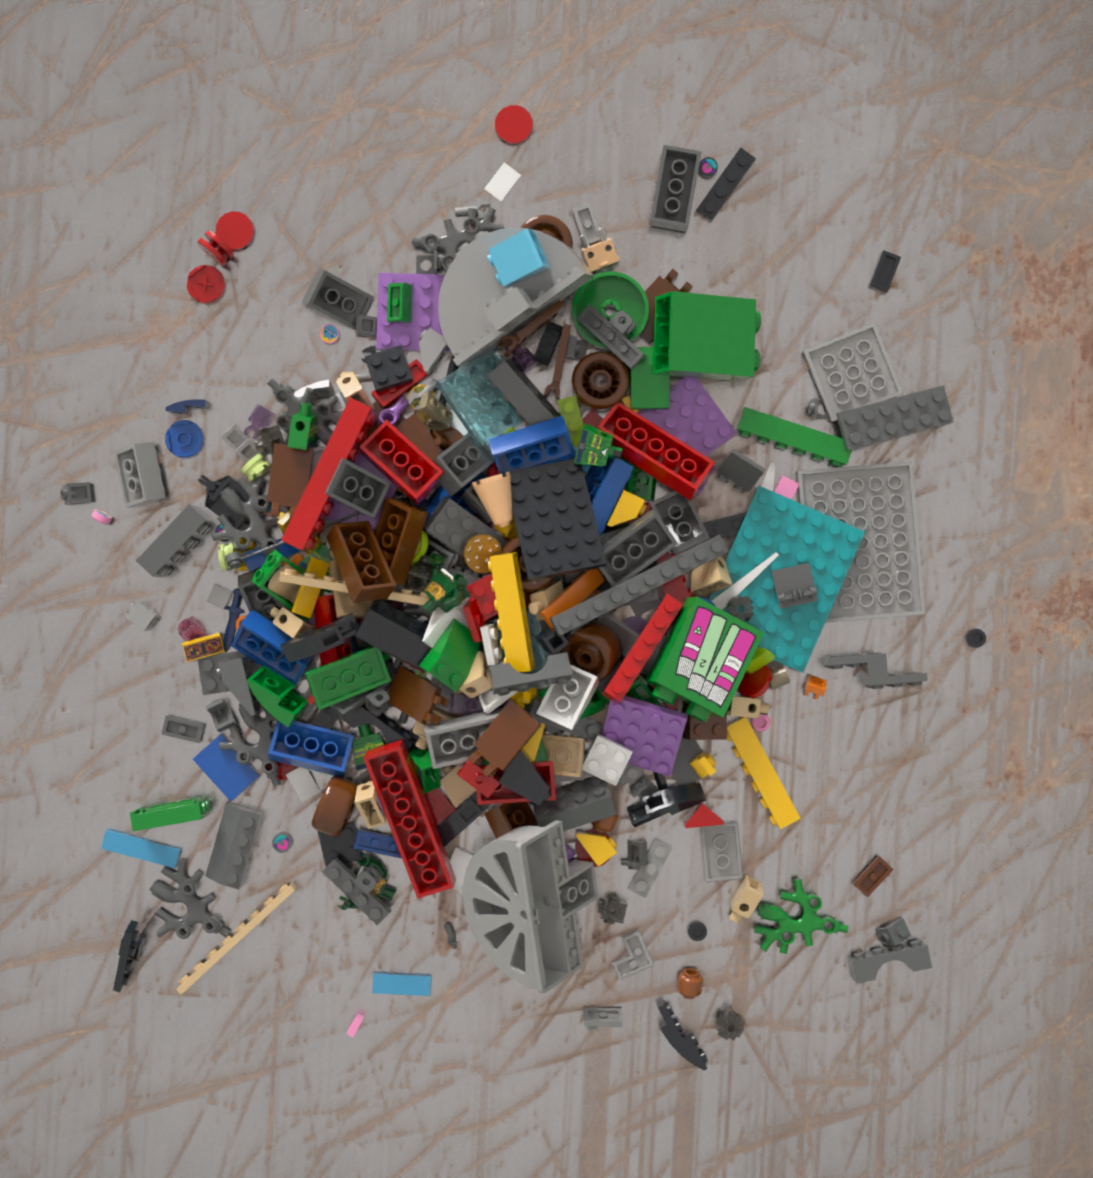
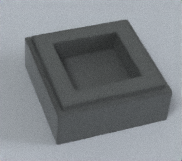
(366, 325)

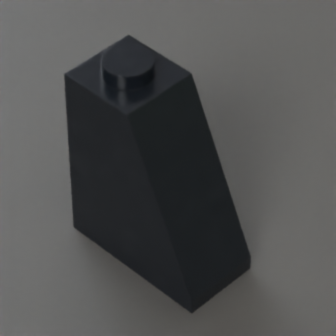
(526, 779)

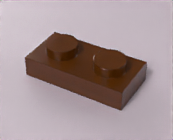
(873, 876)

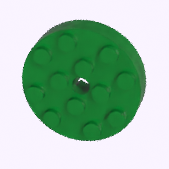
(615, 291)

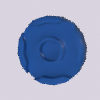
(184, 439)

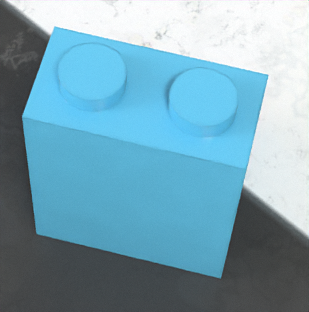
(518, 258)

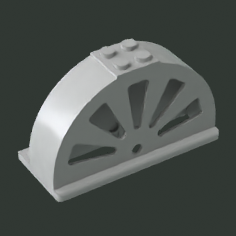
(481, 311)
(524, 904)

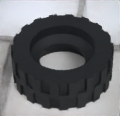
(548, 343)

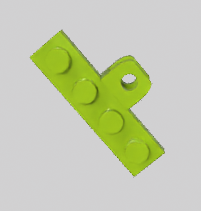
(570, 410)

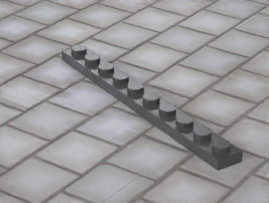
(638, 585)

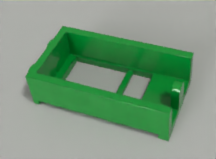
(268, 568)
(170, 813)

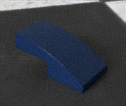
(183, 406)

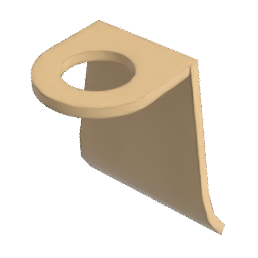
(284, 589)

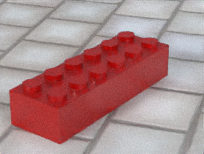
(657, 451)

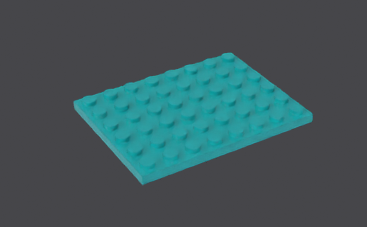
(799, 538)

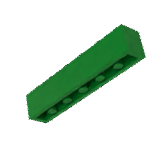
(793, 436)

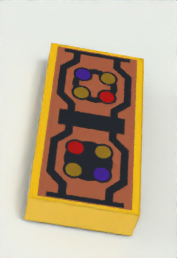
(203, 647)

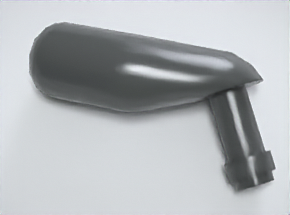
(451, 935)

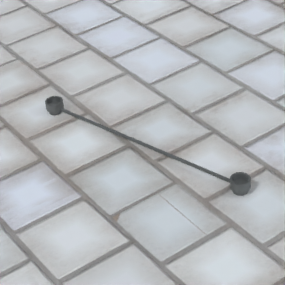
(234, 559)

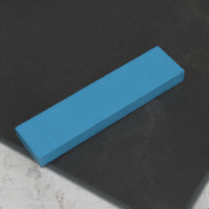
(141, 848)

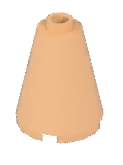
(496, 498)

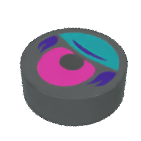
(282, 842)

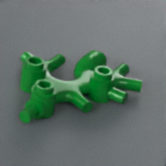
(805, 925)

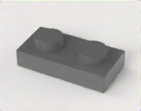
(182, 729)

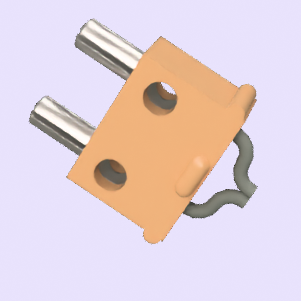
(600, 256)

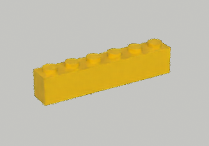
(511, 611)
(762, 773)

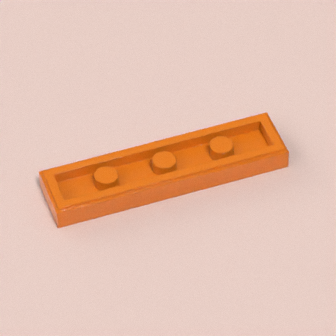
(573, 594)

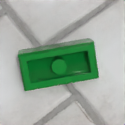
(399, 302)

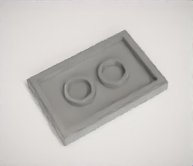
(721, 852)

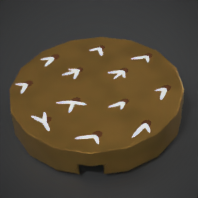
(479, 550)

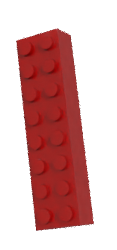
(314, 503)
(410, 818)

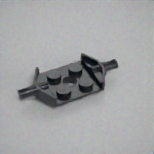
(216, 504)

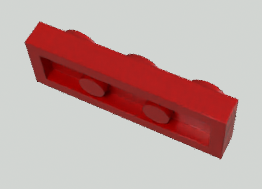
(388, 396)

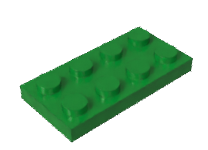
(347, 677)

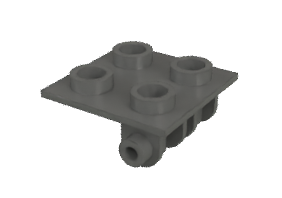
(794, 585)

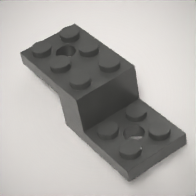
(875, 670)

